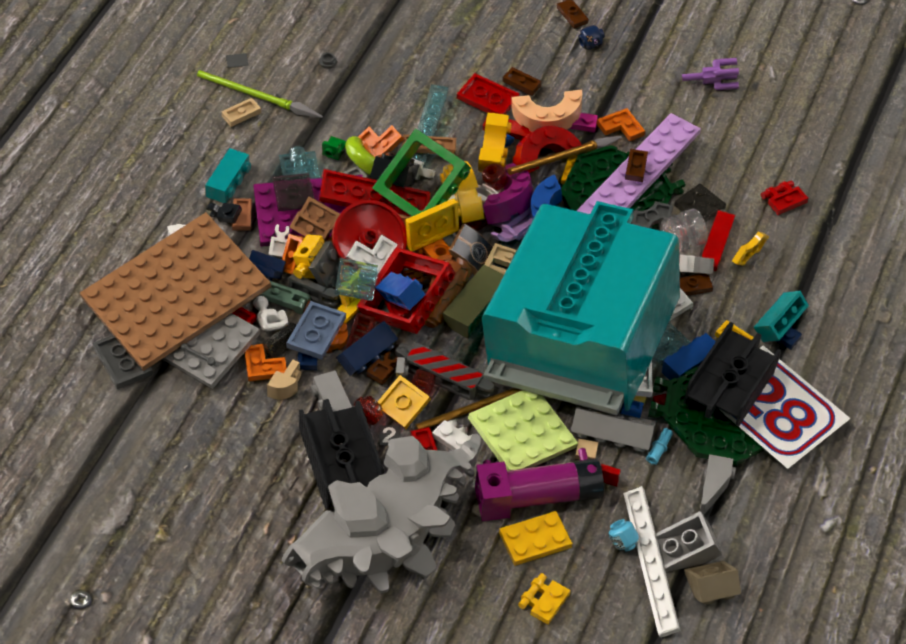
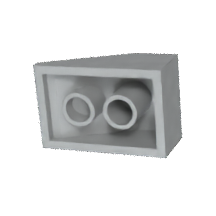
(688, 543)

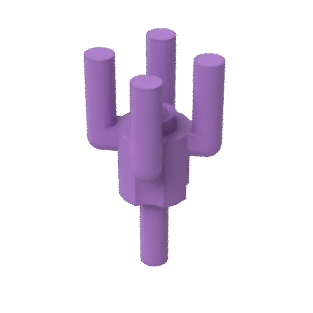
(714, 74)

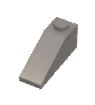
(717, 478)

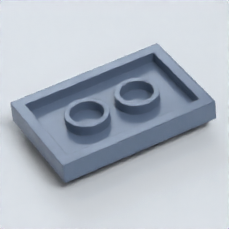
(316, 330)

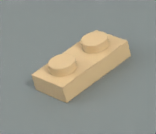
(241, 112)

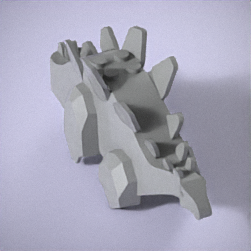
(386, 519)

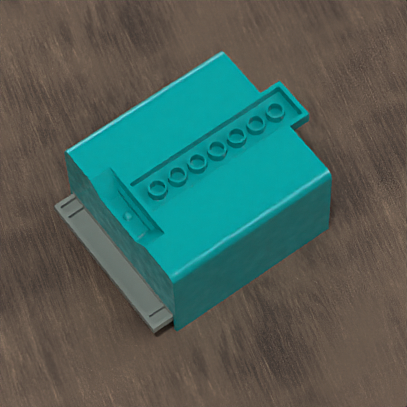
(582, 307)

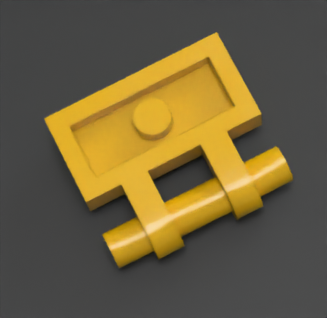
(550, 601)

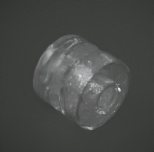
(688, 227)

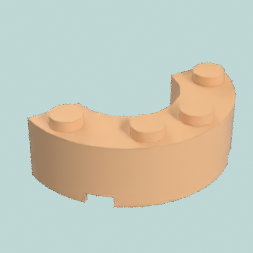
(535, 116)

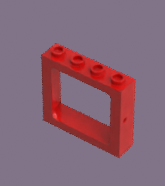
(396, 263)

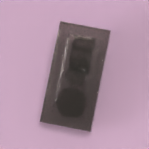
(276, 344)

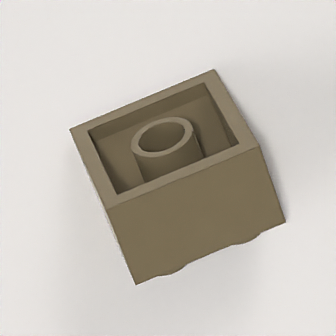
(713, 582)

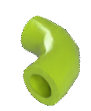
(359, 155)

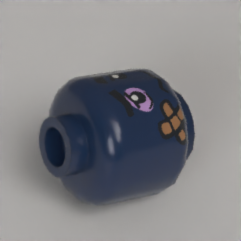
(591, 37)

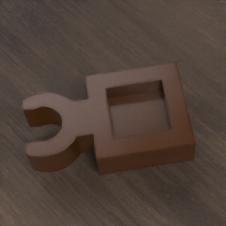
(382, 370)

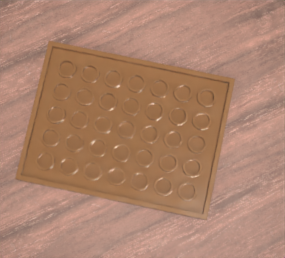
(175, 290)

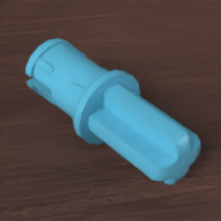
(659, 446)

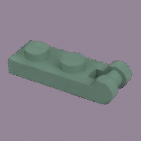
(286, 297)

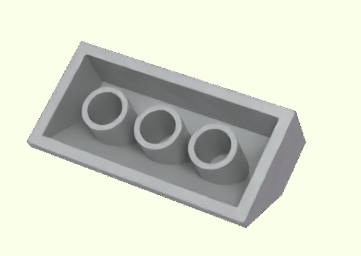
(618, 428)

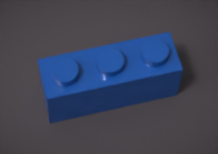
(400, 290)
(687, 357)

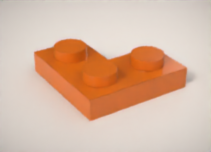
(623, 121)
(385, 143)
(260, 368)

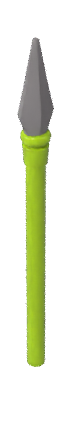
(296, 107)

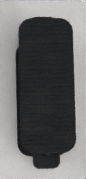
(732, 375)
(349, 426)

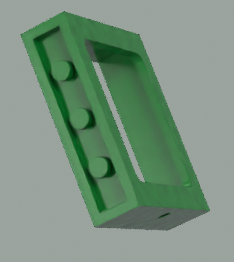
(448, 188)

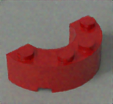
(547, 137)

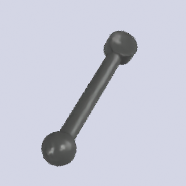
(211, 361)

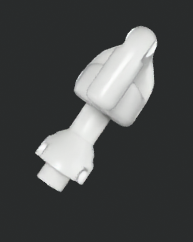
(269, 318)

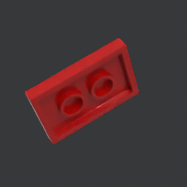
(486, 95)

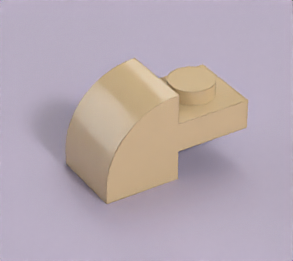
(285, 384)

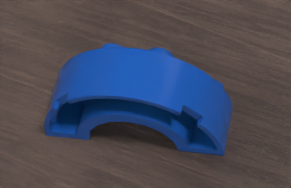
(546, 193)

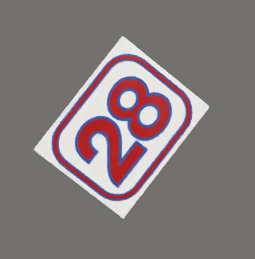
(790, 416)

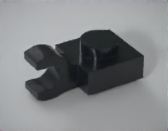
(227, 213)

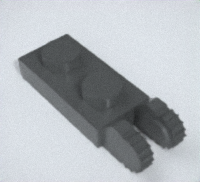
(317, 292)

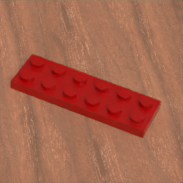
(347, 189)

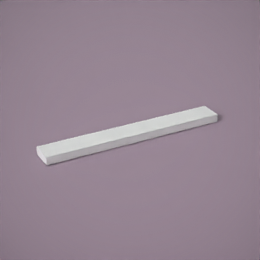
(652, 563)

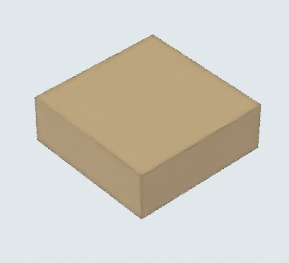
(590, 446)

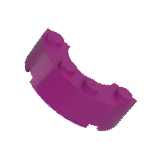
(513, 200)

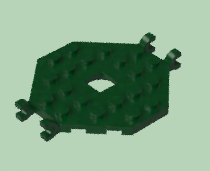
(596, 167)
(699, 433)

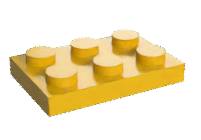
(432, 225)
(535, 538)

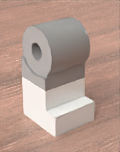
(696, 264)

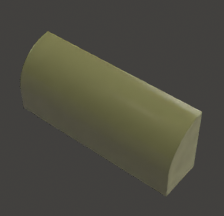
(468, 307)

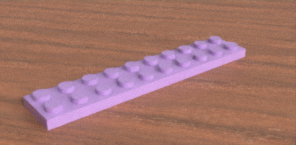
(663, 148)

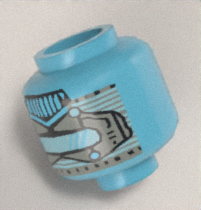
(623, 535)

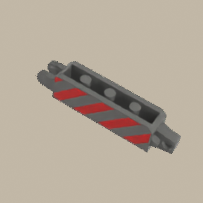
(448, 372)

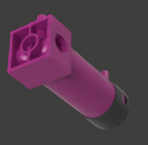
(504, 489)

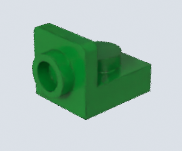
(333, 148)

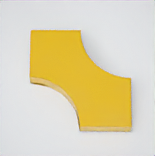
(752, 247)

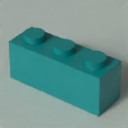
(227, 176)
(781, 316)

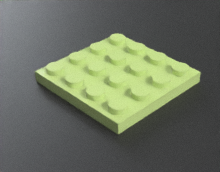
(522, 430)

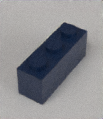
(367, 349)

